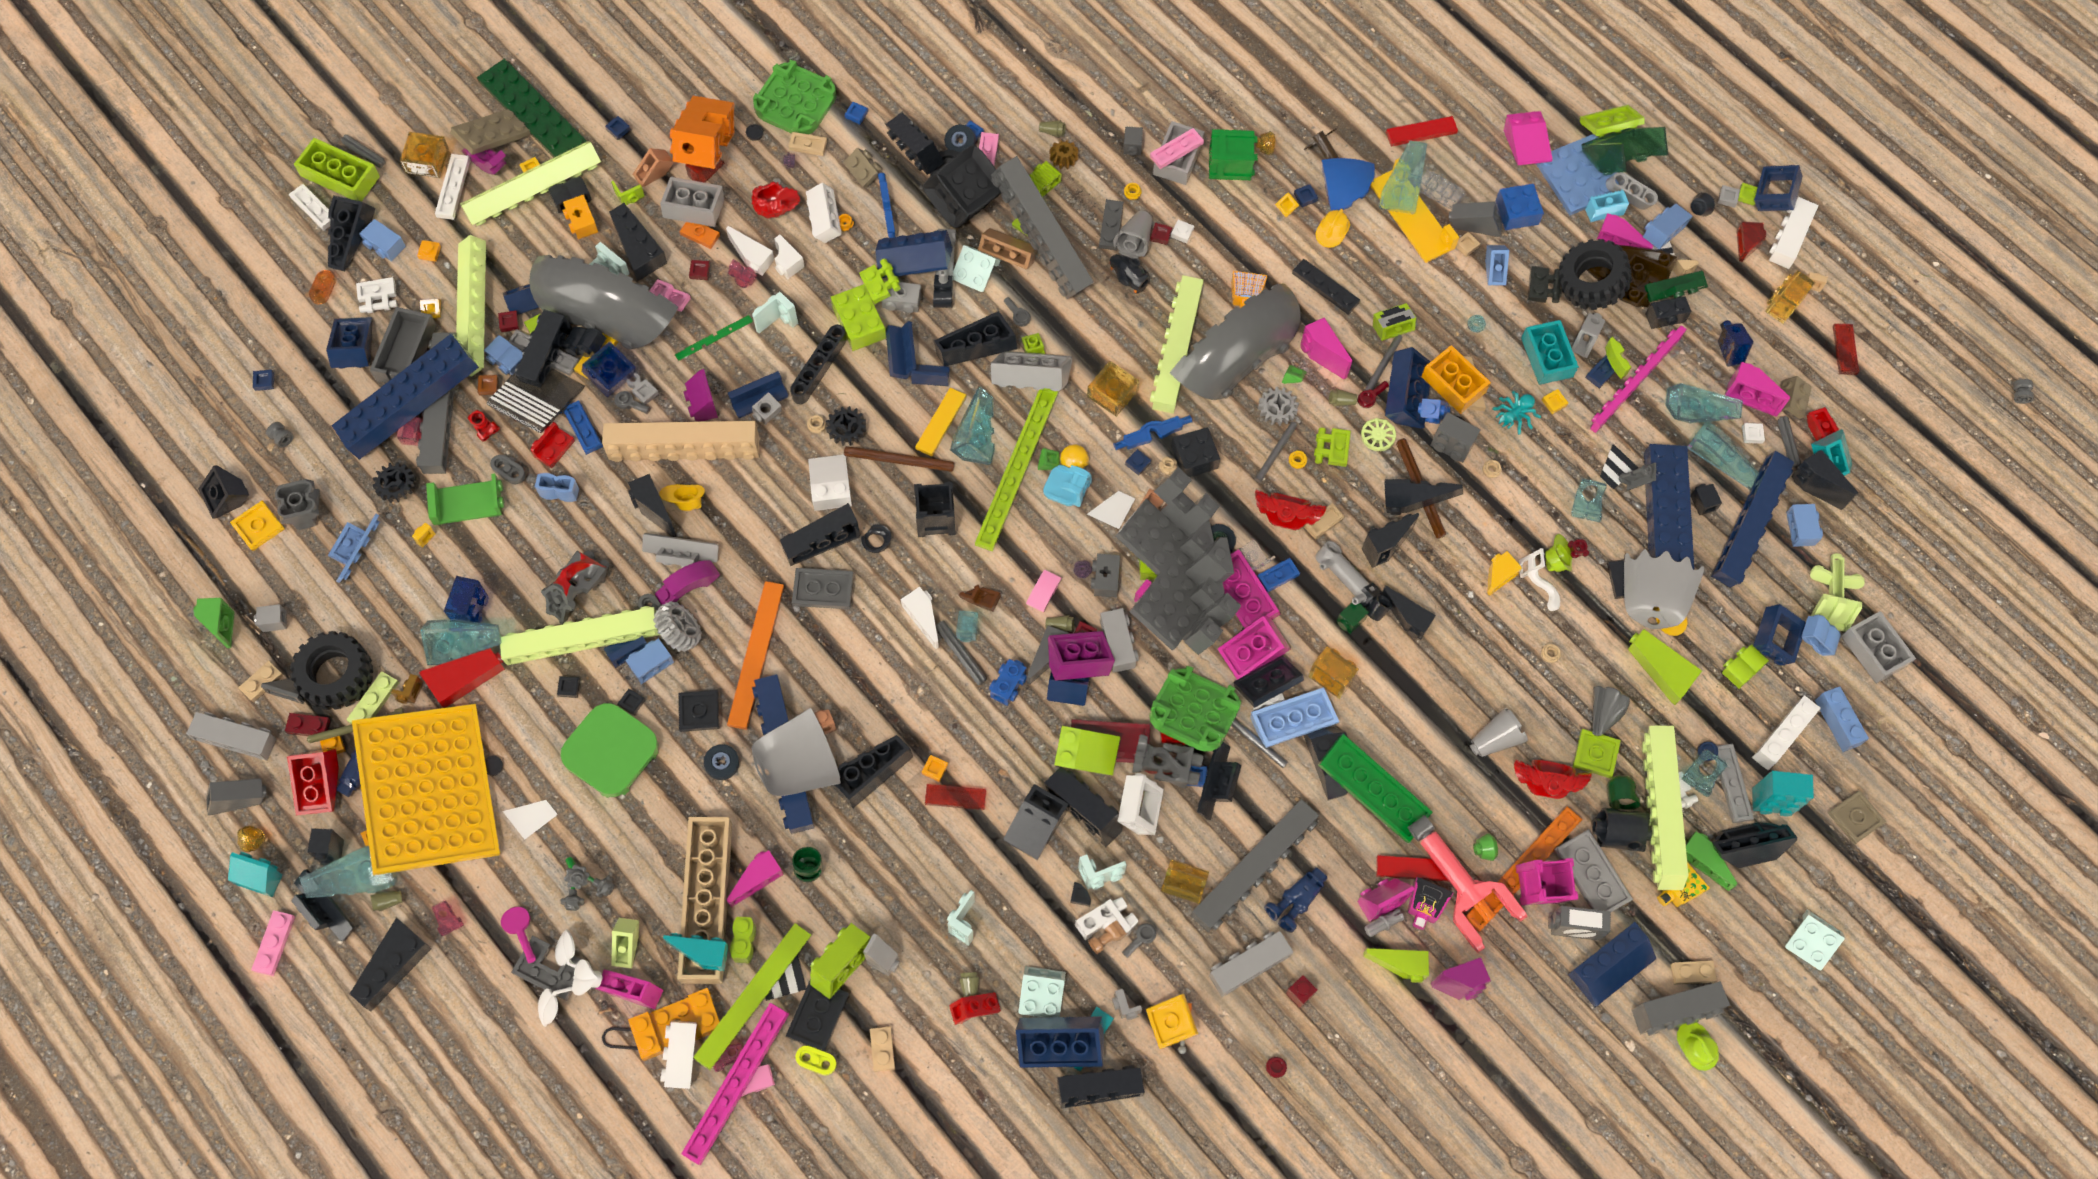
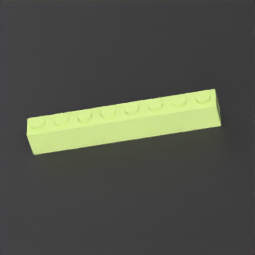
(530, 183)
(471, 297)
(1178, 342)
(578, 636)

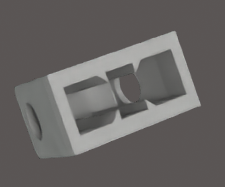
(1592, 326)

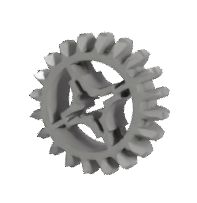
(677, 626)

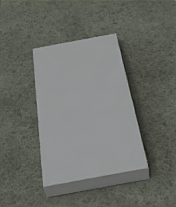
(1594, 873)

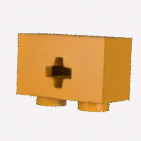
(580, 217)

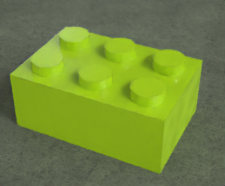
(858, 317)
(839, 960)

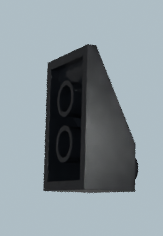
(1824, 480)
(646, 498)

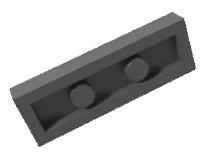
(1110, 223)

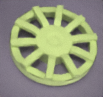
(1378, 434)

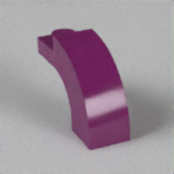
(487, 160)
(686, 579)

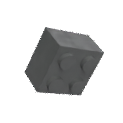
(1455, 437)

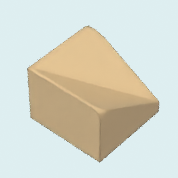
(1684, 267)

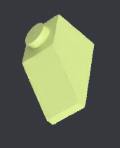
(624, 942)

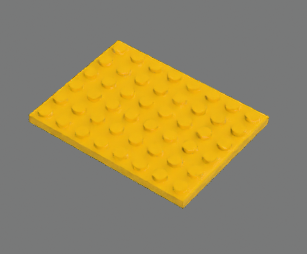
(424, 789)

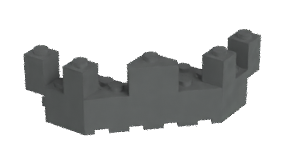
(1179, 547)

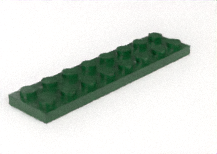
(531, 108)

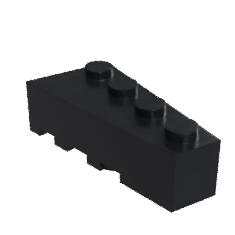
(915, 143)
(977, 340)
(542, 348)
(871, 770)
(1085, 805)
(389, 965)
(1100, 1086)

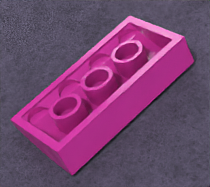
(1248, 592)

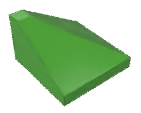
(1294, 375)
(1048, 459)

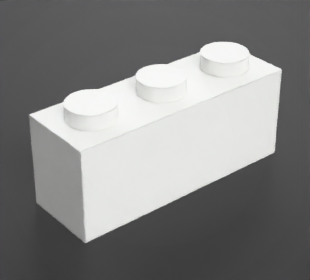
(823, 213)
(679, 1054)

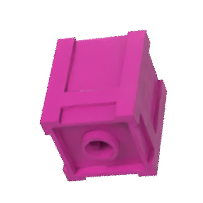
(1556, 880)

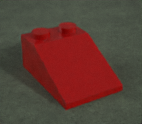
(313, 781)

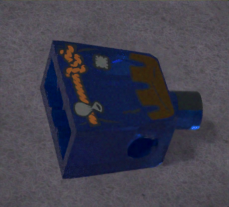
(1734, 343)

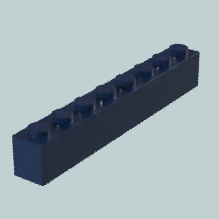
(1753, 519)
(774, 714)

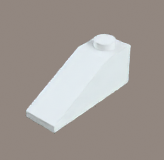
(751, 252)
(920, 610)

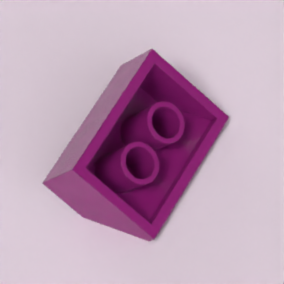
(1079, 655)
(1463, 980)

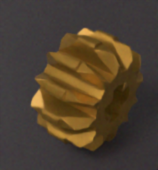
(1063, 154)

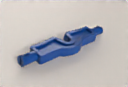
(886, 205)
(1143, 435)

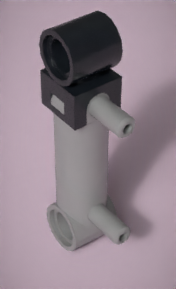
(944, 279)
(1366, 594)

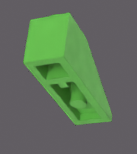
(1707, 860)

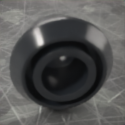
(1703, 204)

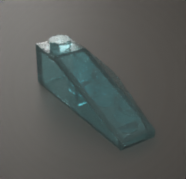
(1404, 183)
(1699, 405)
(973, 436)
(1721, 452)
(456, 639)
(346, 876)

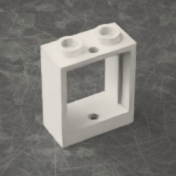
(1131, 802)

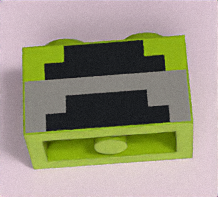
(1394, 321)

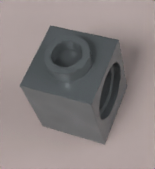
(1133, 140)

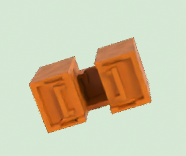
(701, 130)

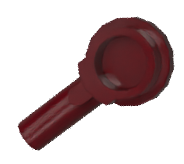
(1368, 397)

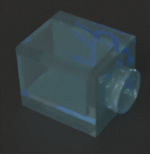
(967, 626)

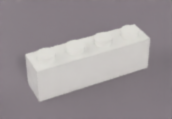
(1793, 233)
(1786, 732)

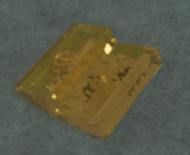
(1185, 881)

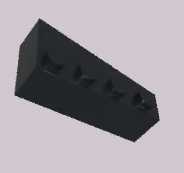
(639, 246)
(821, 535)

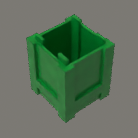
(1232, 154)

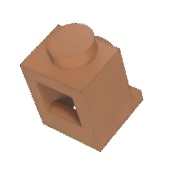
(825, 721)

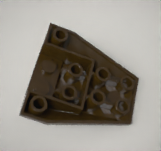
(1646, 268)

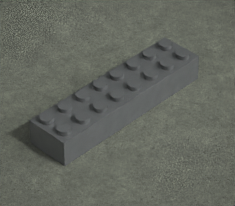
(1041, 228)

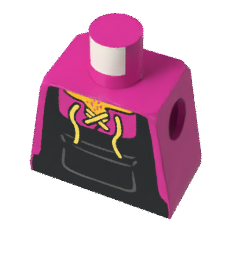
(1427, 902)

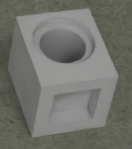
(767, 401)

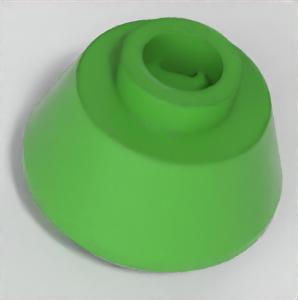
(1486, 847)

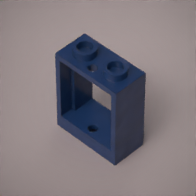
(1778, 202)
(1771, 618)

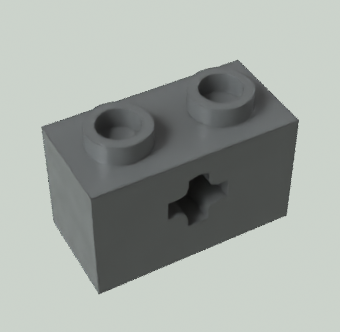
(1108, 585)

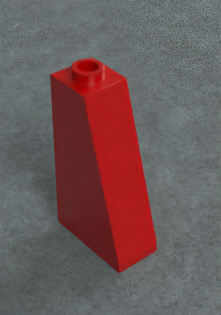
(460, 676)

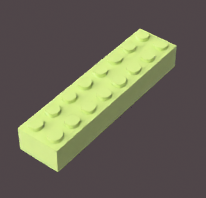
(1665, 808)

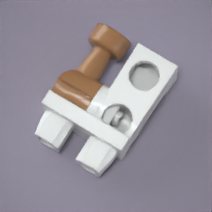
(1110, 919)

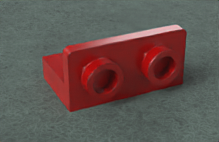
(551, 445)

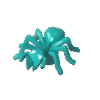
(1517, 411)

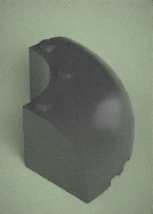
(600, 299)
(1240, 343)

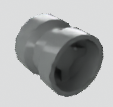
(2023, 391)
(277, 432)

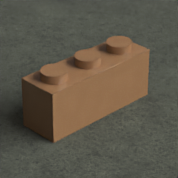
(1007, 248)

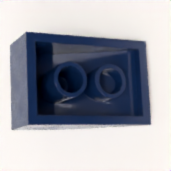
(350, 343)

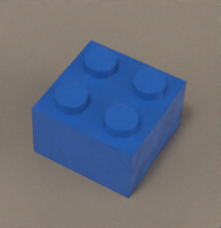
(1519, 206)

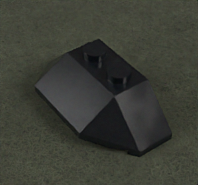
(1319, 744)
(1754, 843)

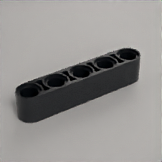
(815, 371)

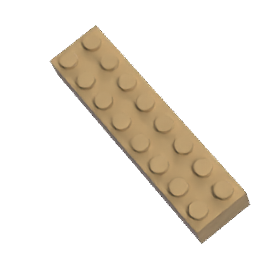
(681, 440)
(705, 891)

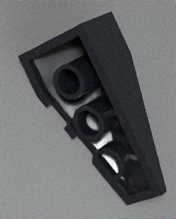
(347, 221)
(1406, 497)

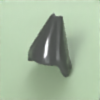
(1608, 708)

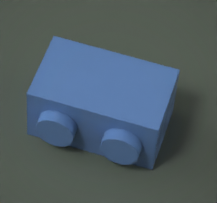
(382, 240)
(1804, 525)
(649, 660)

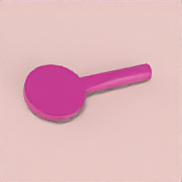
(515, 922)

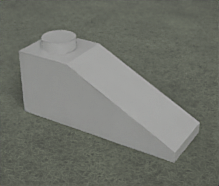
(881, 956)

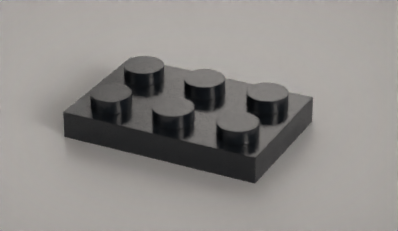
(1268, 681)
(816, 1018)

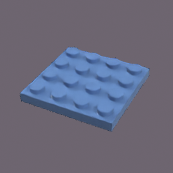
(1574, 176)

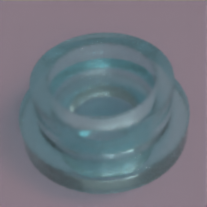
(1476, 319)

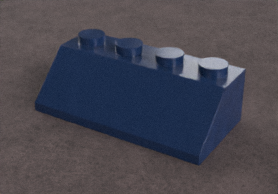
(915, 252)
(1407, 388)
(1614, 964)
(1060, 1042)

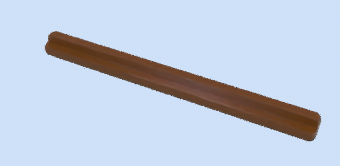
(899, 458)
(1416, 478)

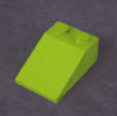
(1087, 750)

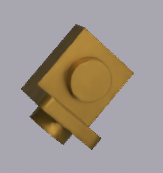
(410, 690)

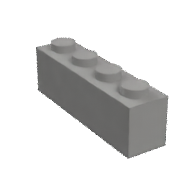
(231, 736)
(1250, 963)

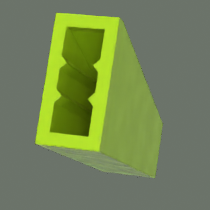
(1664, 665)

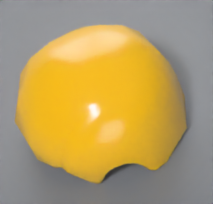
(1074, 455)

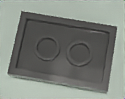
(822, 588)

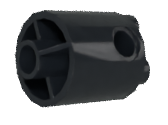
(1622, 829)

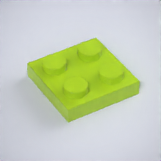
(1596, 753)

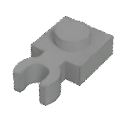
(642, 390)

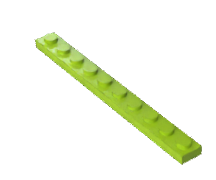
(1016, 469)

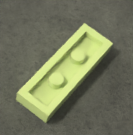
(374, 698)

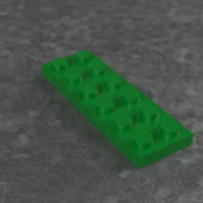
(1373, 787)

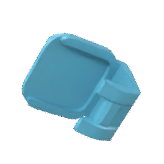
(1067, 485)

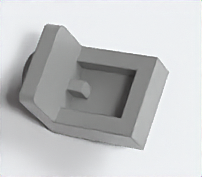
(1120, 1003)

